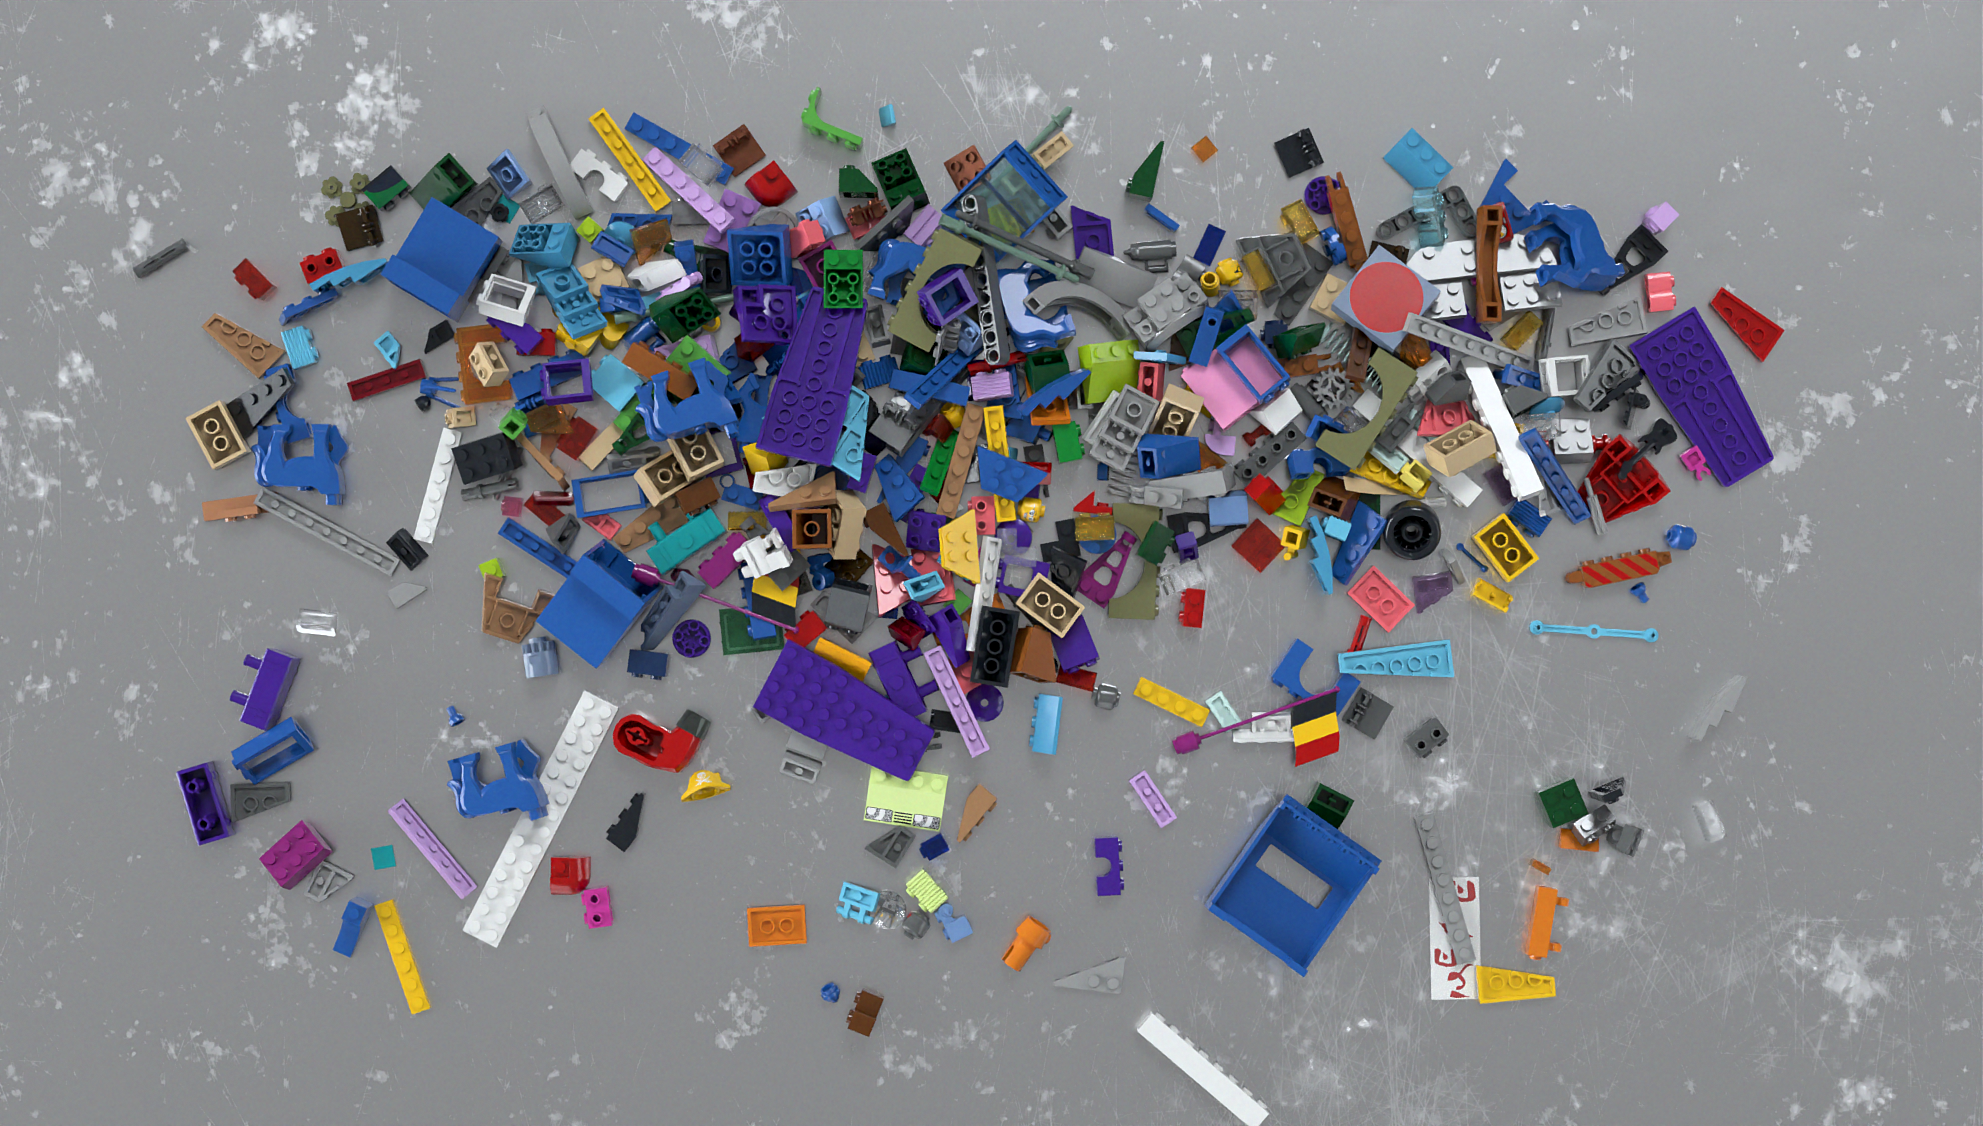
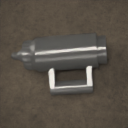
(1153, 251)
(1307, 400)

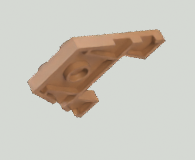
(507, 618)

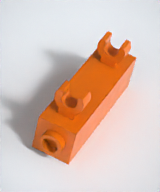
(1541, 922)

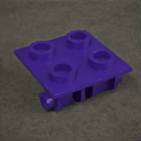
(923, 530)
(916, 615)

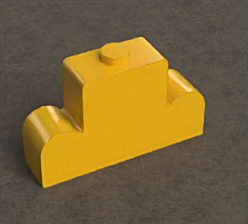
(609, 336)

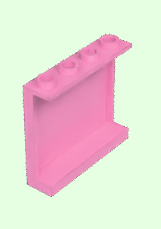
(1223, 391)

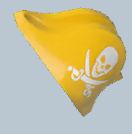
(704, 785)

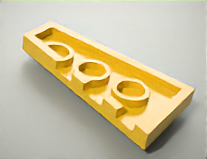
(1511, 985)

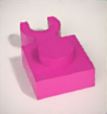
(1693, 460)

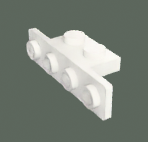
(1267, 729)

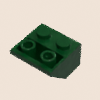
(1045, 368)
(1329, 805)

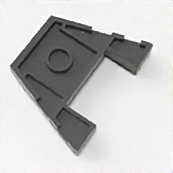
(1285, 257)

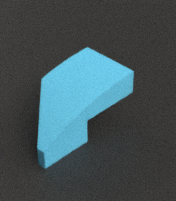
(389, 348)

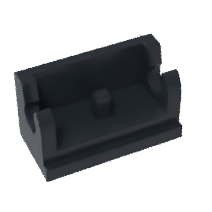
(943, 721)

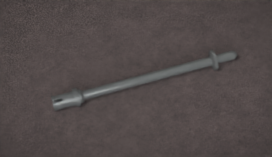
(1074, 266)

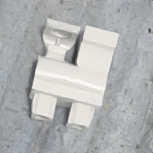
(1428, 375)
(758, 559)

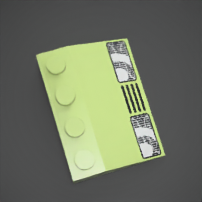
(906, 803)

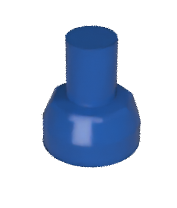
(1639, 590)
(455, 719)

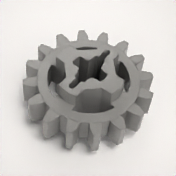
(1325, 389)

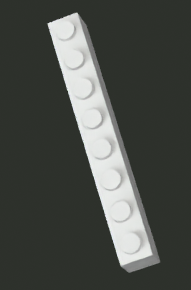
(1497, 419)
(1458, 486)
(1205, 1073)

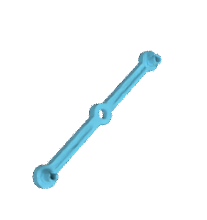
(1538, 627)

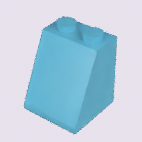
(615, 382)

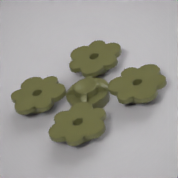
(347, 199)

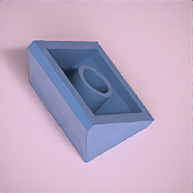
(509, 174)
(1228, 509)

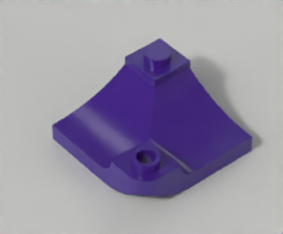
(766, 313)

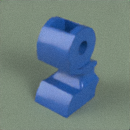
(822, 577)

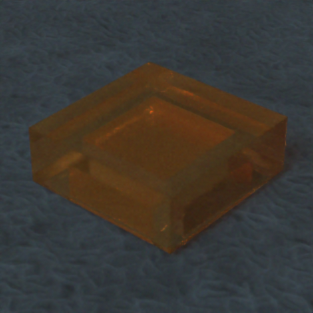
(1204, 149)
(1540, 866)

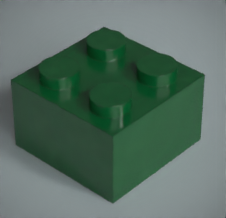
(1561, 802)

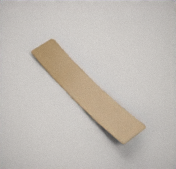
(1369, 487)

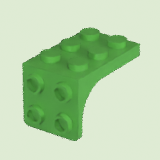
(818, 127)

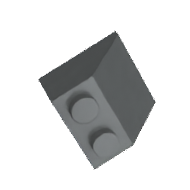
(1521, 399)

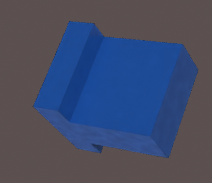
(442, 259)
(597, 604)

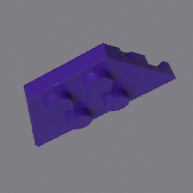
(1091, 232)

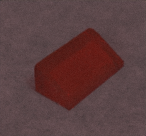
(1082, 679)

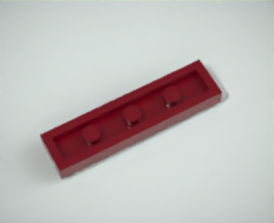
(386, 380)

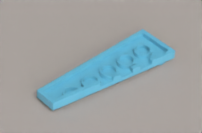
(1416, 659)

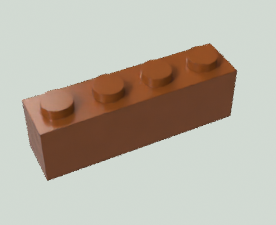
(650, 363)

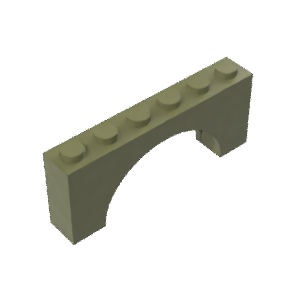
(945, 250)
(1352, 446)
(1141, 599)

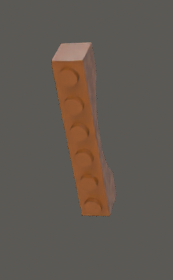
(1487, 290)

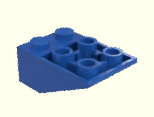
(1167, 455)

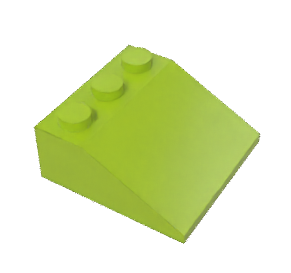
(1110, 368)

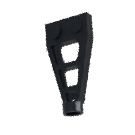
(1647, 245)
(1180, 521)

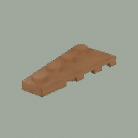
(246, 347)
(637, 533)

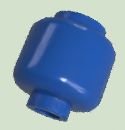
(1681, 537)

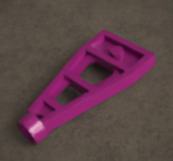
(1093, 589)

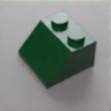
(1298, 340)
(1155, 543)

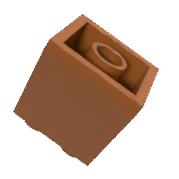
(811, 529)
(1034, 655)

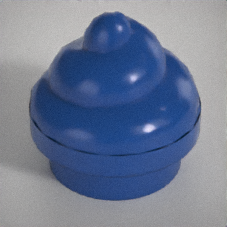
(830, 992)

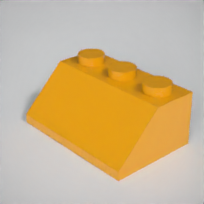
(843, 658)

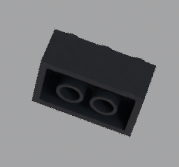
(486, 457)

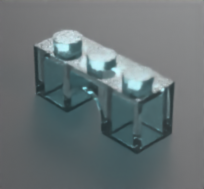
(1429, 201)

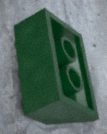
(855, 184)

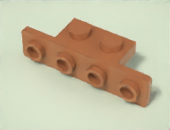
(232, 508)

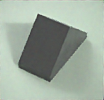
(563, 532)

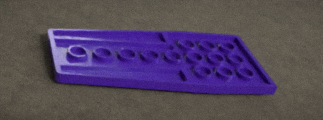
(814, 383)
(1703, 395)
(842, 712)

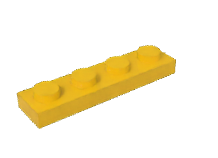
(1171, 701)

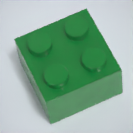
(1067, 442)

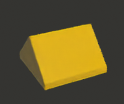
(763, 460)

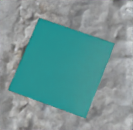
(512, 206)
(383, 857)

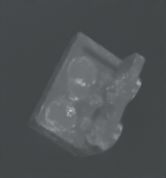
(1546, 424)

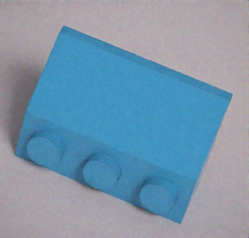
(1417, 161)
(1046, 723)

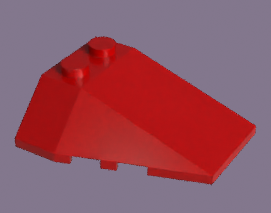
(1619, 497)

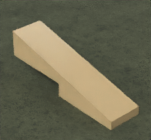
(1052, 150)

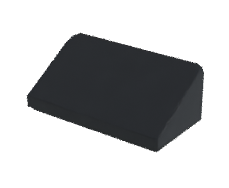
(407, 549)

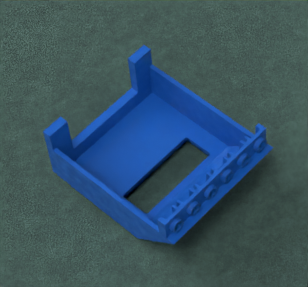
(1270, 910)

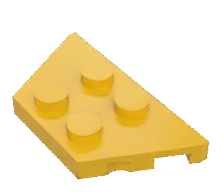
(960, 547)

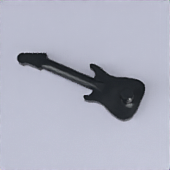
(1660, 435)

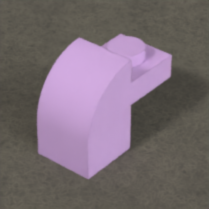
(1219, 443)

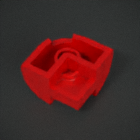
(771, 186)
(569, 874)

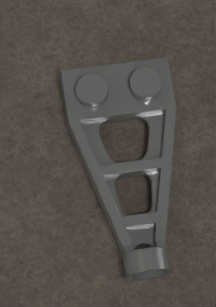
(783, 576)

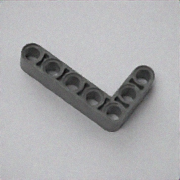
(1453, 206)

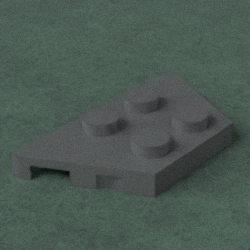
(890, 227)

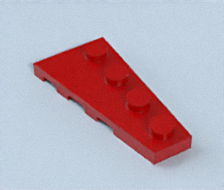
(1750, 325)

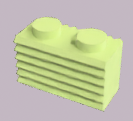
(926, 890)

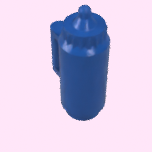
(644, 331)

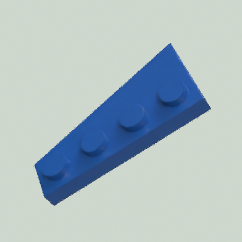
(1362, 536)

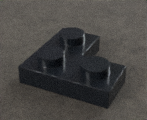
(1066, 540)

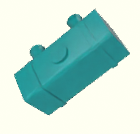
(686, 541)

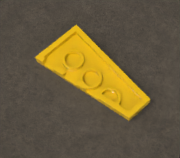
(1378, 472)

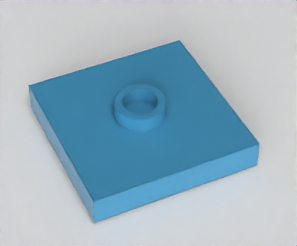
(1159, 356)

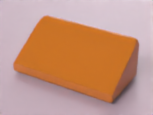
(1569, 841)

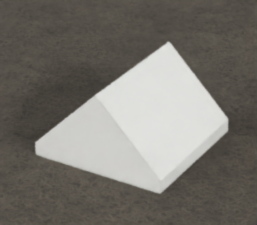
(1278, 412)

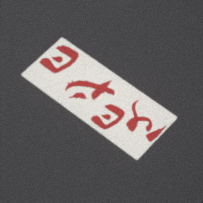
(1447, 977)

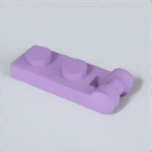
(685, 283)

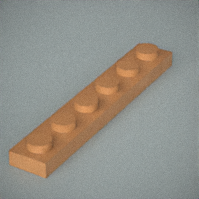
(960, 460)

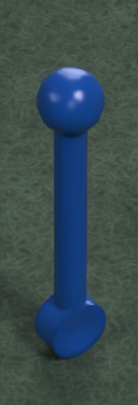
(1460, 547)

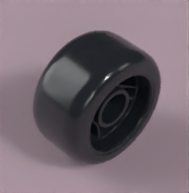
(1413, 544)

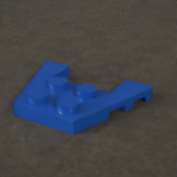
(1518, 214)

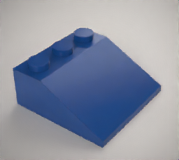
(760, 255)

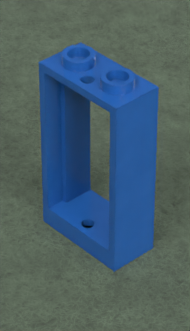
(1237, 338)
(579, 498)
(267, 741)

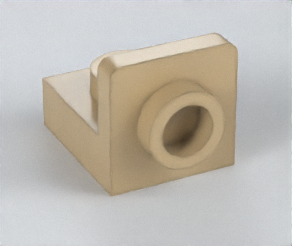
(460, 417)

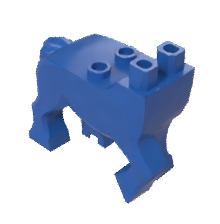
(1580, 248)
(895, 261)
(1026, 329)
(753, 409)
(694, 413)
(305, 472)
(517, 790)

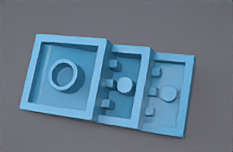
(357, 273)
(571, 300)
(1321, 562)

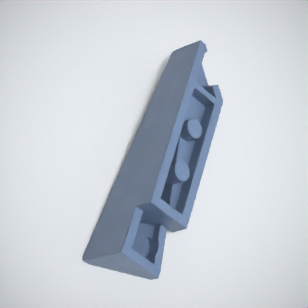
(669, 608)

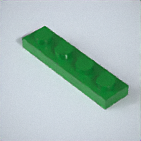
(938, 464)

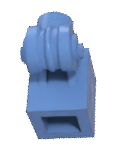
(954, 927)

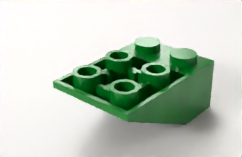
(843, 278)

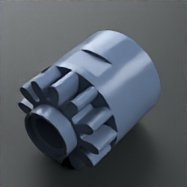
(540, 657)

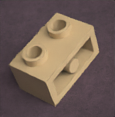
(488, 364)

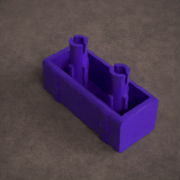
(898, 679)
(269, 688)
(205, 803)

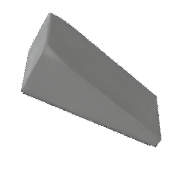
(877, 326)

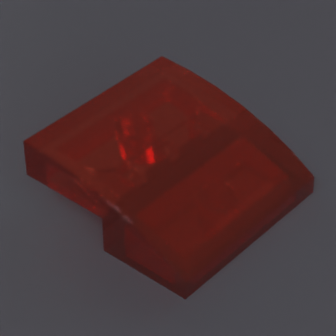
(1258, 545)

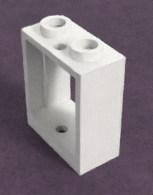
(509, 287)
(1548, 374)

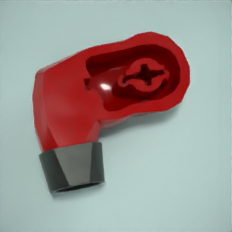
(660, 746)

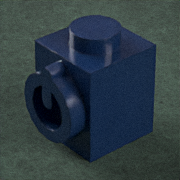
(1270, 329)

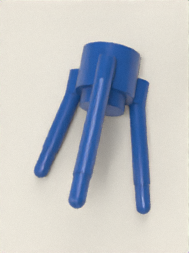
(430, 387)

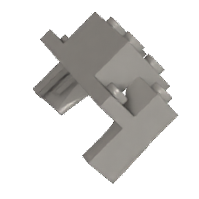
(1166, 311)

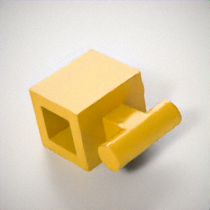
(1295, 539)

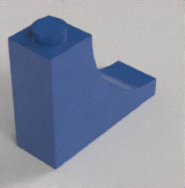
(353, 923)

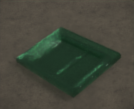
(736, 638)

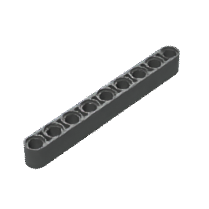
(988, 289)

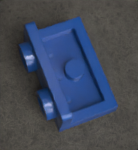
(1319, 424)

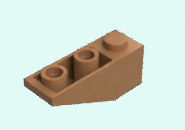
(975, 807)

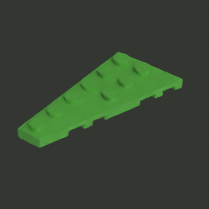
(684, 353)

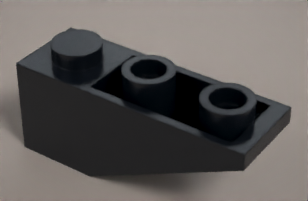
(627, 828)

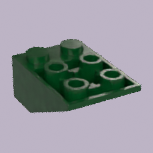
(899, 179)
(444, 182)
(682, 312)
(918, 360)

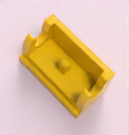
(1491, 595)

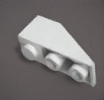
(655, 274)

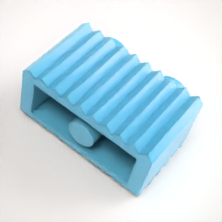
(299, 347)
(1335, 528)

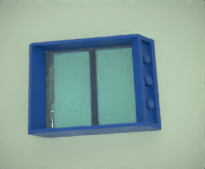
(1015, 192)

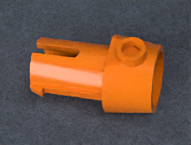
(1031, 935)

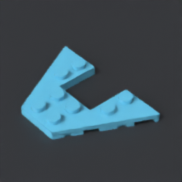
(851, 445)

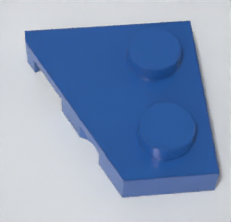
(623, 297)

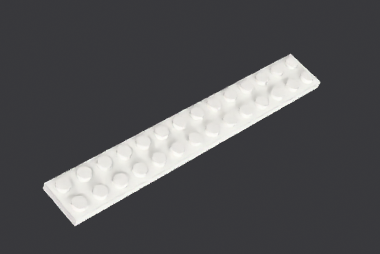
(532, 838)

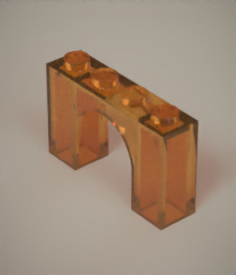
(473, 389)

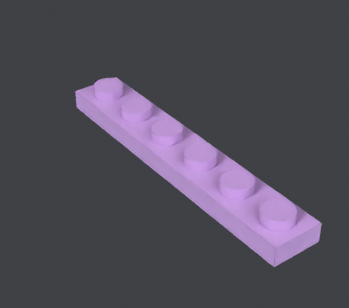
(688, 190)
(956, 701)
(432, 848)

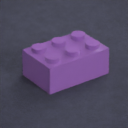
(741, 209)

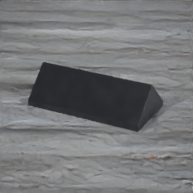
(995, 646)

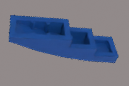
(1059, 388)
(951, 393)

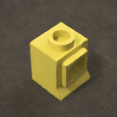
(1415, 469)

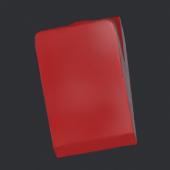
(1087, 506)

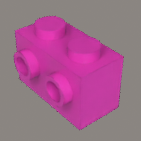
(597, 907)

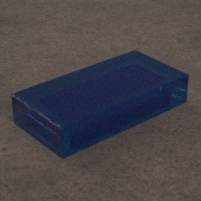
(1209, 244)

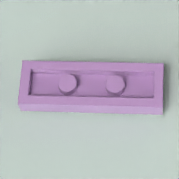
(1152, 799)

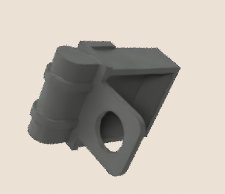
(1629, 839)

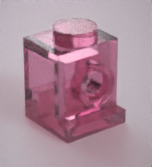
(512, 506)

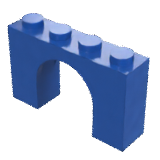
(1288, 674)

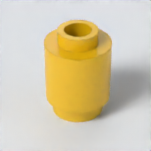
(1210, 284)
(715, 328)

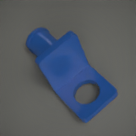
(900, 564)

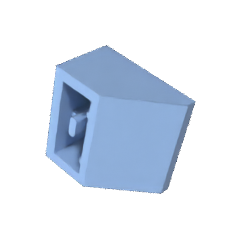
(828, 215)
(970, 334)

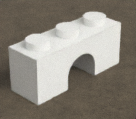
(586, 164)

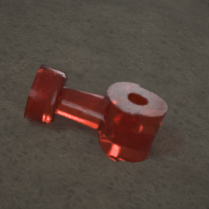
(1259, 431)

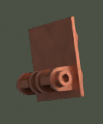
(739, 150)
(965, 166)
(857, 215)

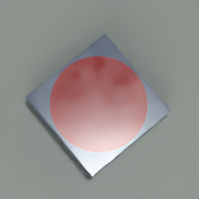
(1382, 297)

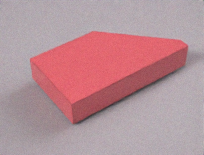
(604, 525)

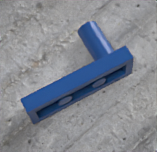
(1206, 336)
(1518, 376)

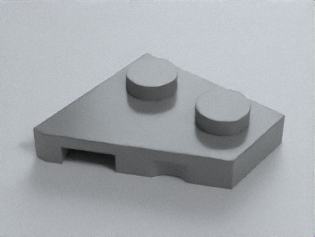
(1547, 500)
(326, 881)

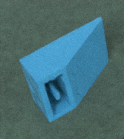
(545, 244)

